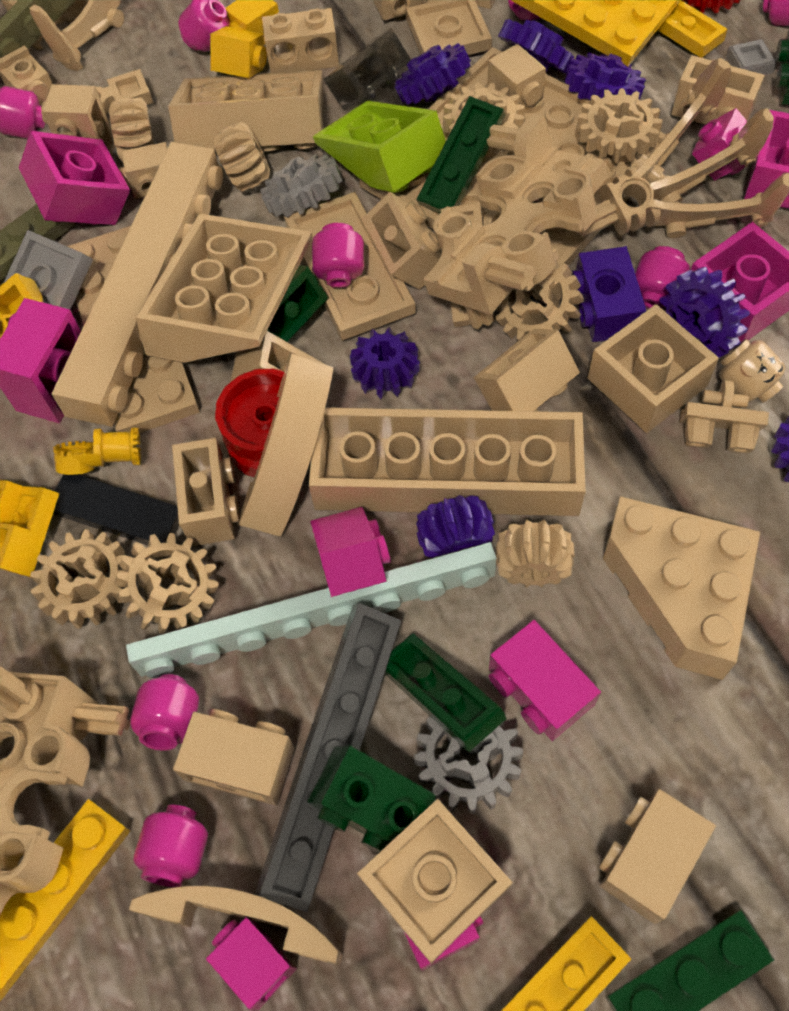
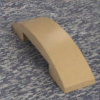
(287, 446)
(180, 905)

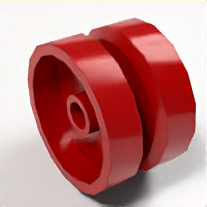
(246, 414)

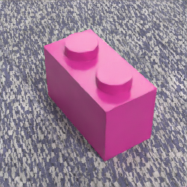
(350, 551)
(542, 681)

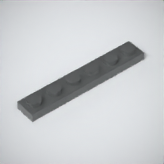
(340, 721)

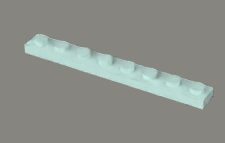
(297, 615)

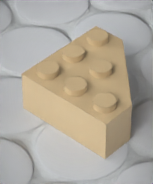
(685, 580)

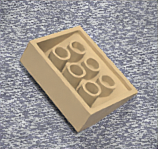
(275, 106)
(220, 288)

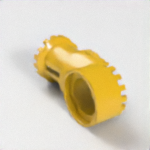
(105, 448)

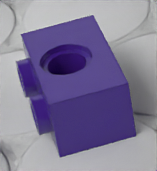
(608, 291)

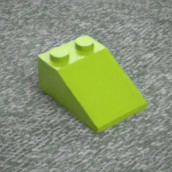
(385, 143)

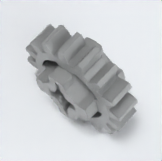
(301, 185)
(478, 775)

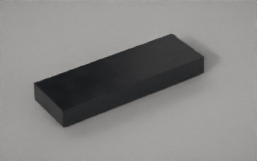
(114, 509)

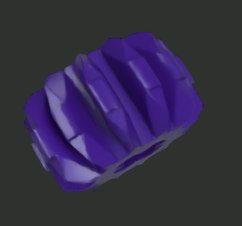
(384, 362)
(454, 526)

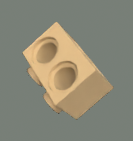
(301, 41)

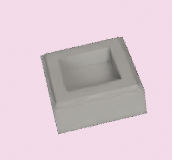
(752, 57)

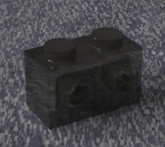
(367, 70)

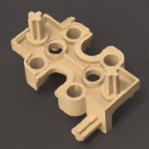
(488, 261)
(46, 719)

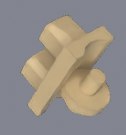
(742, 423)

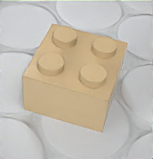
(651, 368)

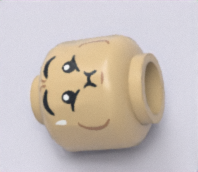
(753, 370)

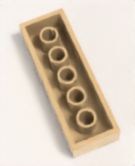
(423, 455)

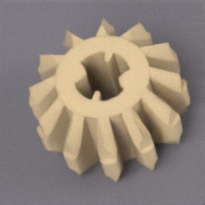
(130, 124)
(241, 156)
(534, 553)

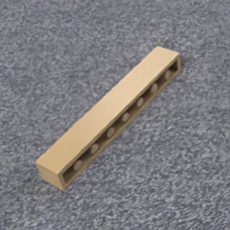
(110, 344)

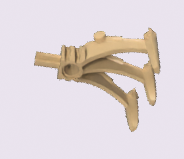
(88, 20)
(661, 195)

